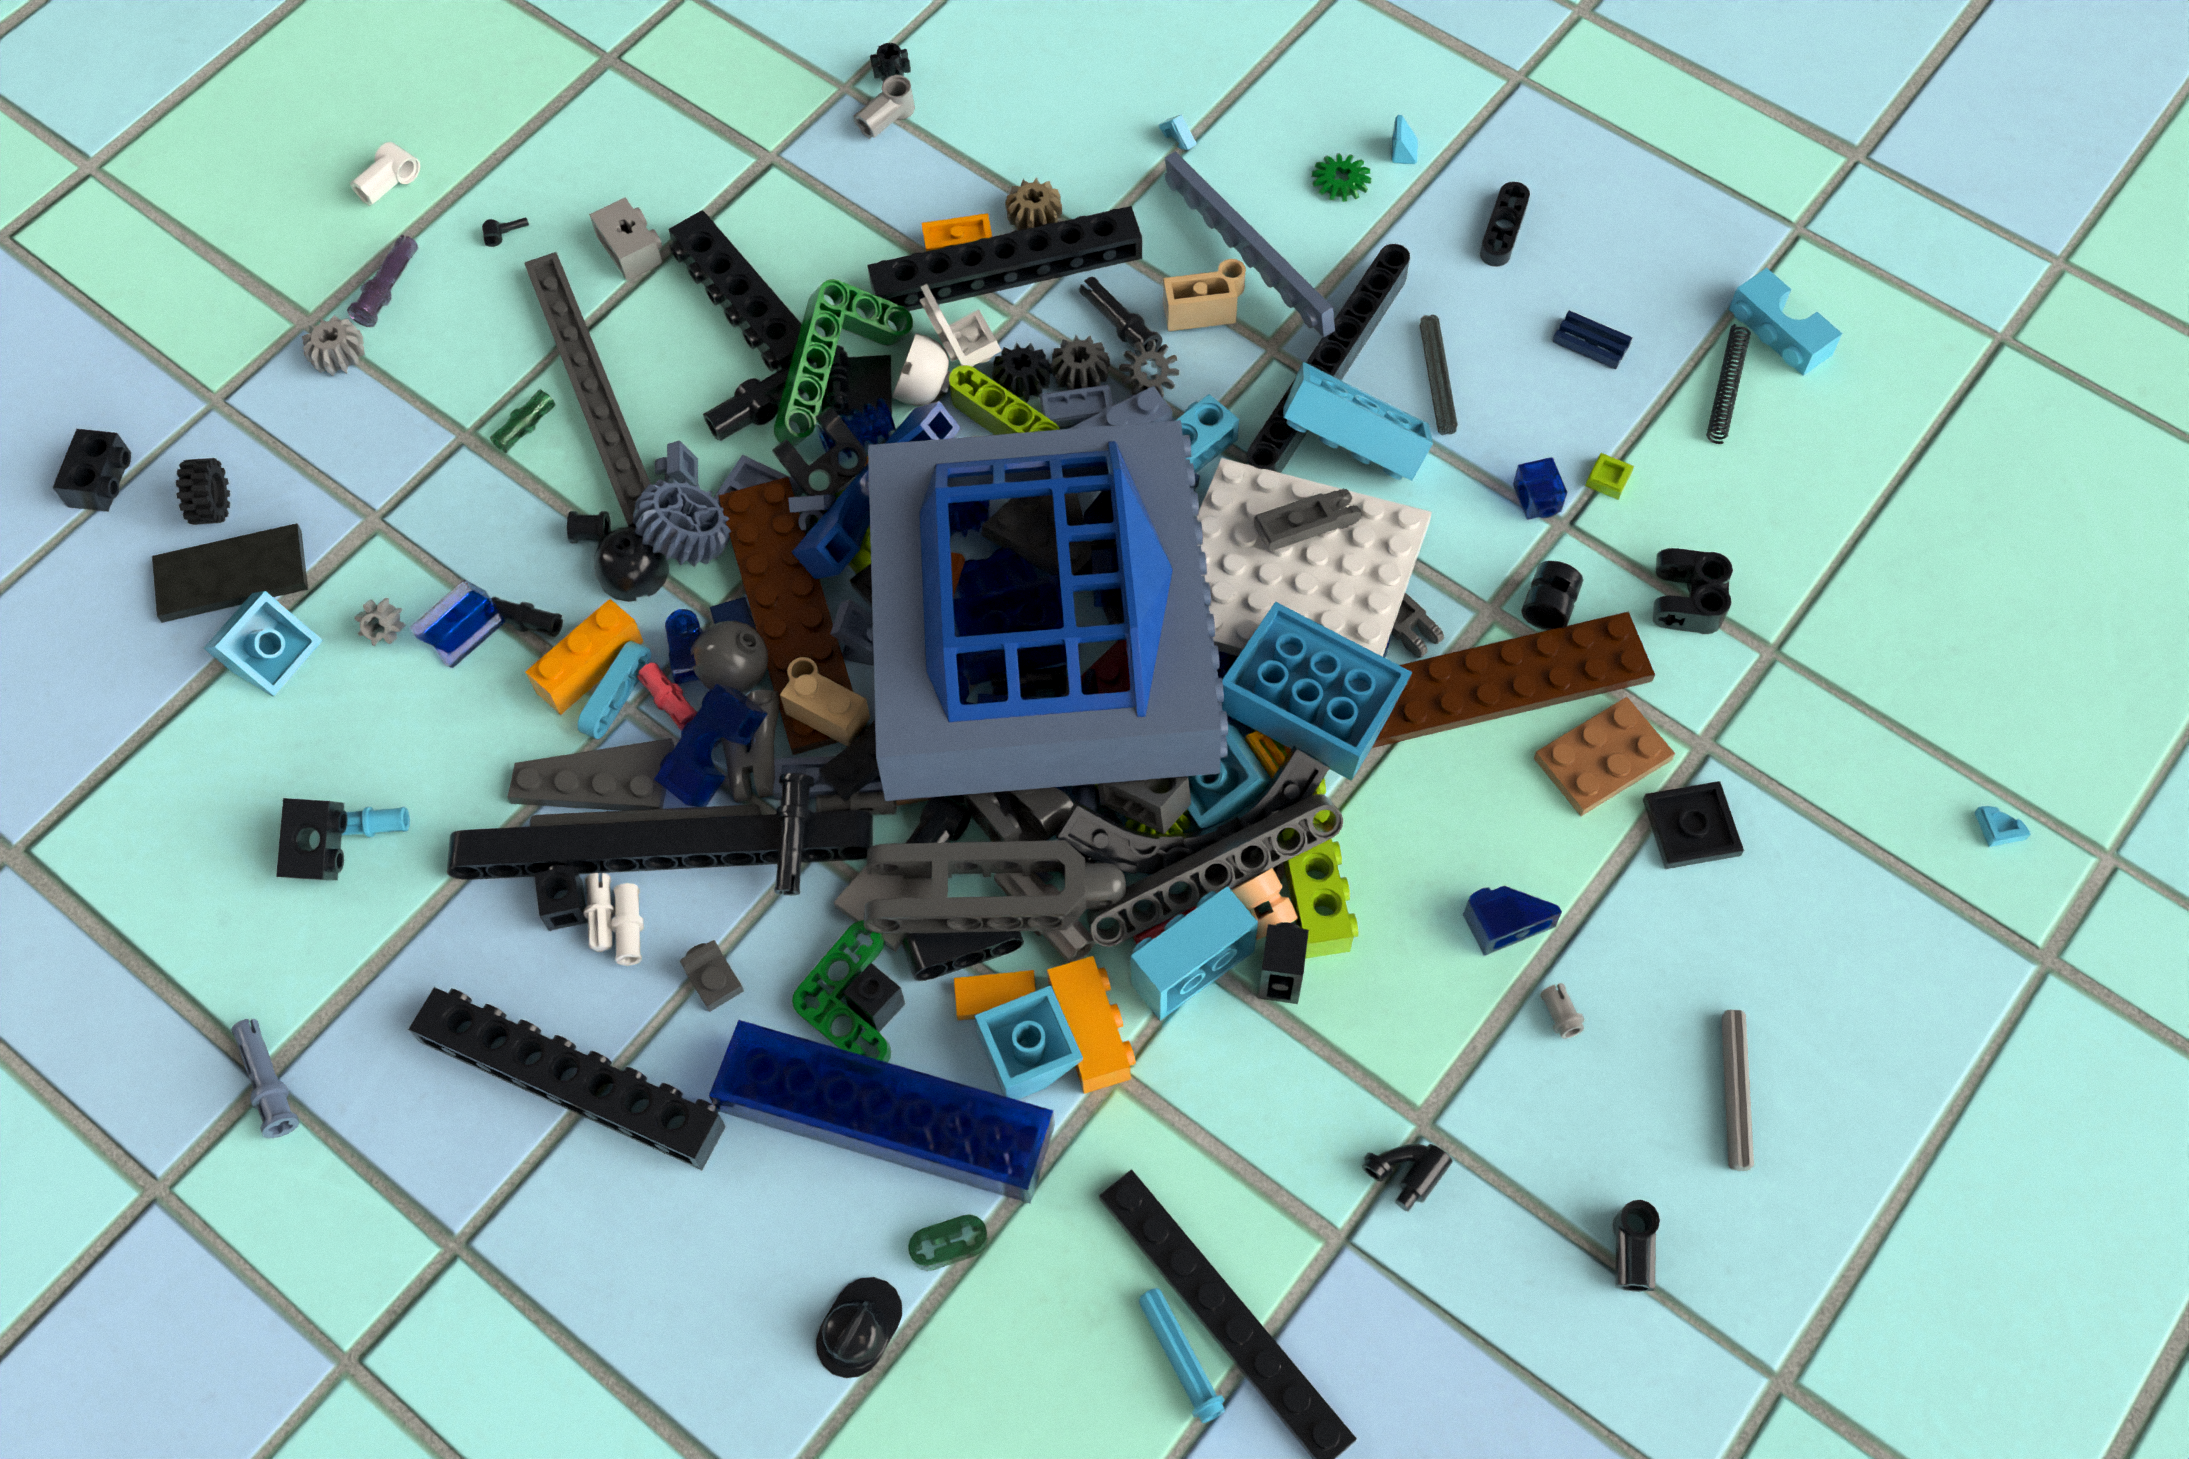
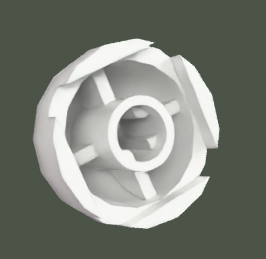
(923, 372)

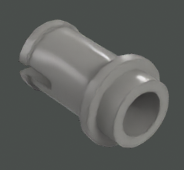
(1566, 1019)

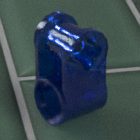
(680, 644)

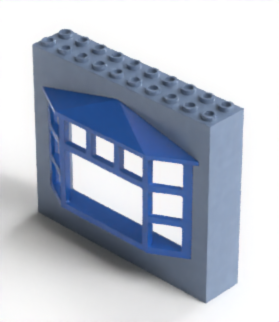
(1156, 730)

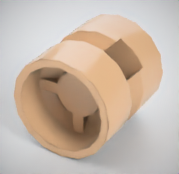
(1259, 890)

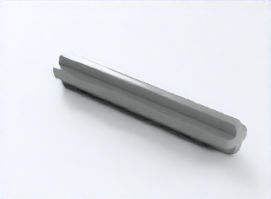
(1737, 1090)

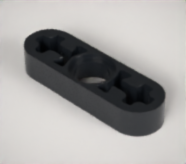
(1506, 235)

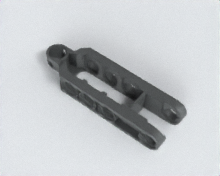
(1084, 889)

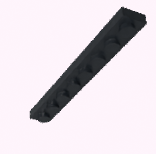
(1227, 1319)

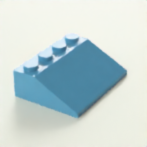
(1313, 689)

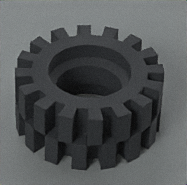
(203, 491)

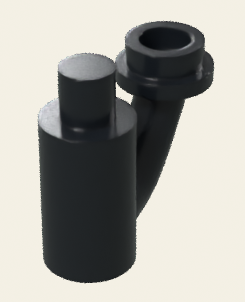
(1422, 1177)

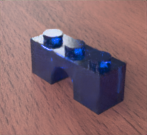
(689, 767)

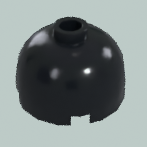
(628, 566)

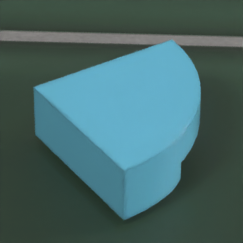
(1179, 131)
(2000, 827)

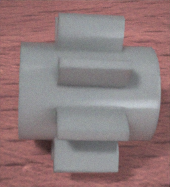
(380, 621)

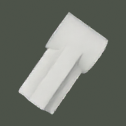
(390, 167)

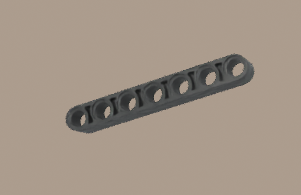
(1234, 871)

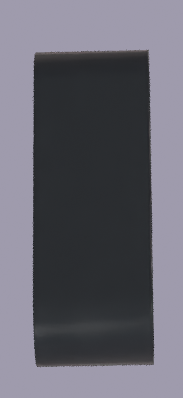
(943, 953)

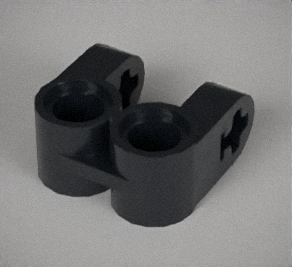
(828, 462)
(1692, 568)

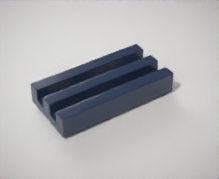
(1594, 336)

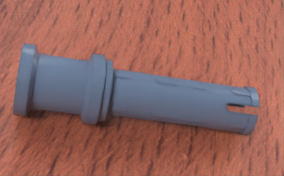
(268, 1093)

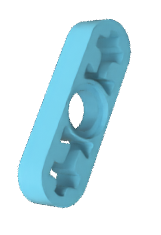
(613, 690)

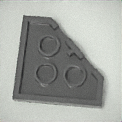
(1030, 531)

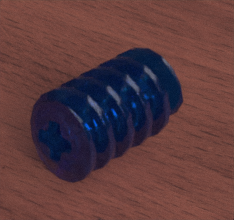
(864, 426)

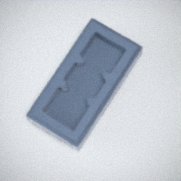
(1075, 405)

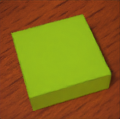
(1609, 476)

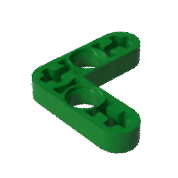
(831, 1006)

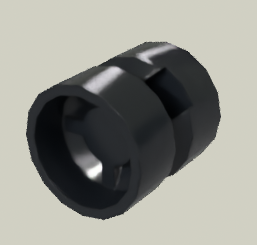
(1552, 595)

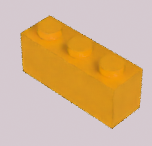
(583, 656)
(1093, 1022)

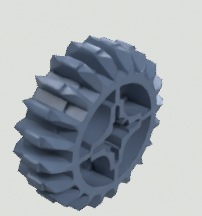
(681, 522)

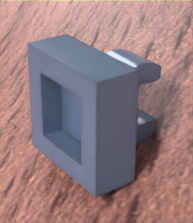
(678, 464)
(810, 506)

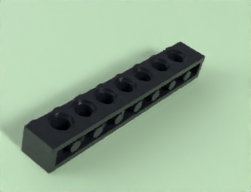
(1010, 259)
(690, 1143)

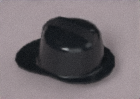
(859, 1327)

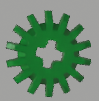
(1338, 187)

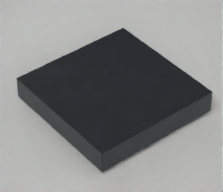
(1692, 825)

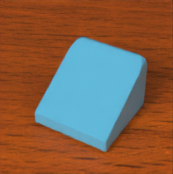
(1403, 142)

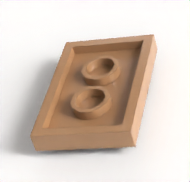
(1604, 756)

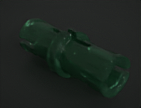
(522, 421)

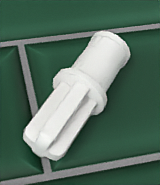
(599, 912)

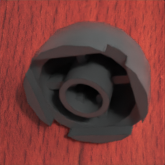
(730, 656)

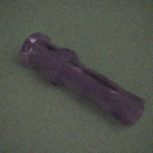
(377, 291)

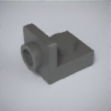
(711, 975)

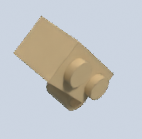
(1204, 297)
(823, 703)

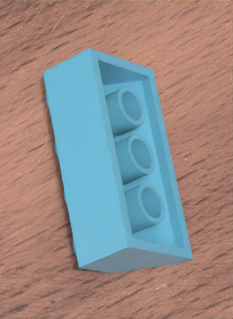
(1357, 422)

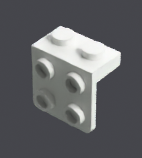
(965, 339)

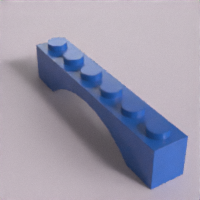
(843, 526)

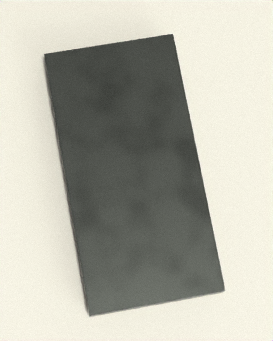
(229, 572)

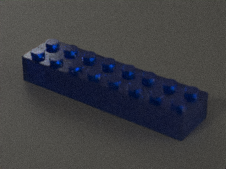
(883, 1111)

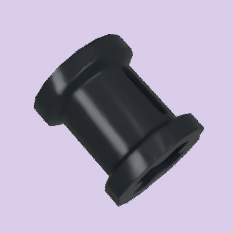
(587, 526)

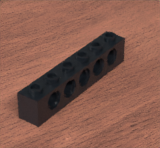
(737, 288)

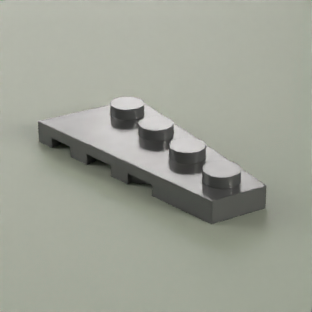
(594, 779)

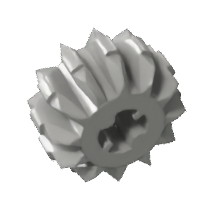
(333, 345)

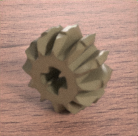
(1033, 205)

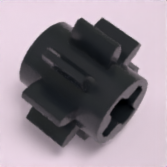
(890, 61)

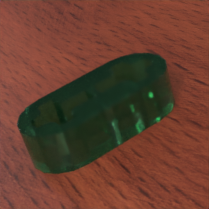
(951, 1252)

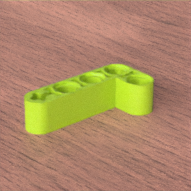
(976, 394)

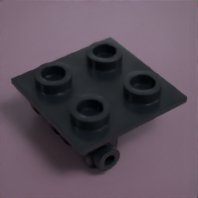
(857, 382)

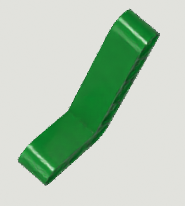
(822, 349)

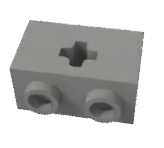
(627, 238)

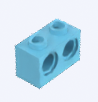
(1212, 439)

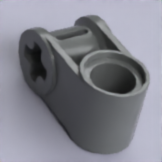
(1041, 808)

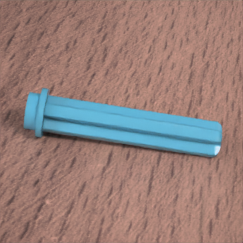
(1181, 1356)

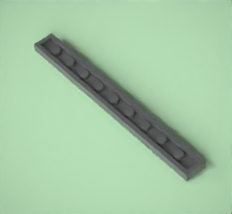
(589, 381)

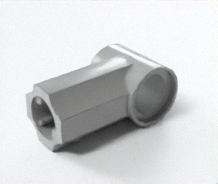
(891, 104)

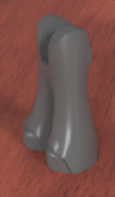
(761, 755)

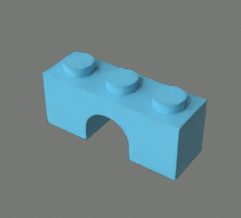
(1799, 342)

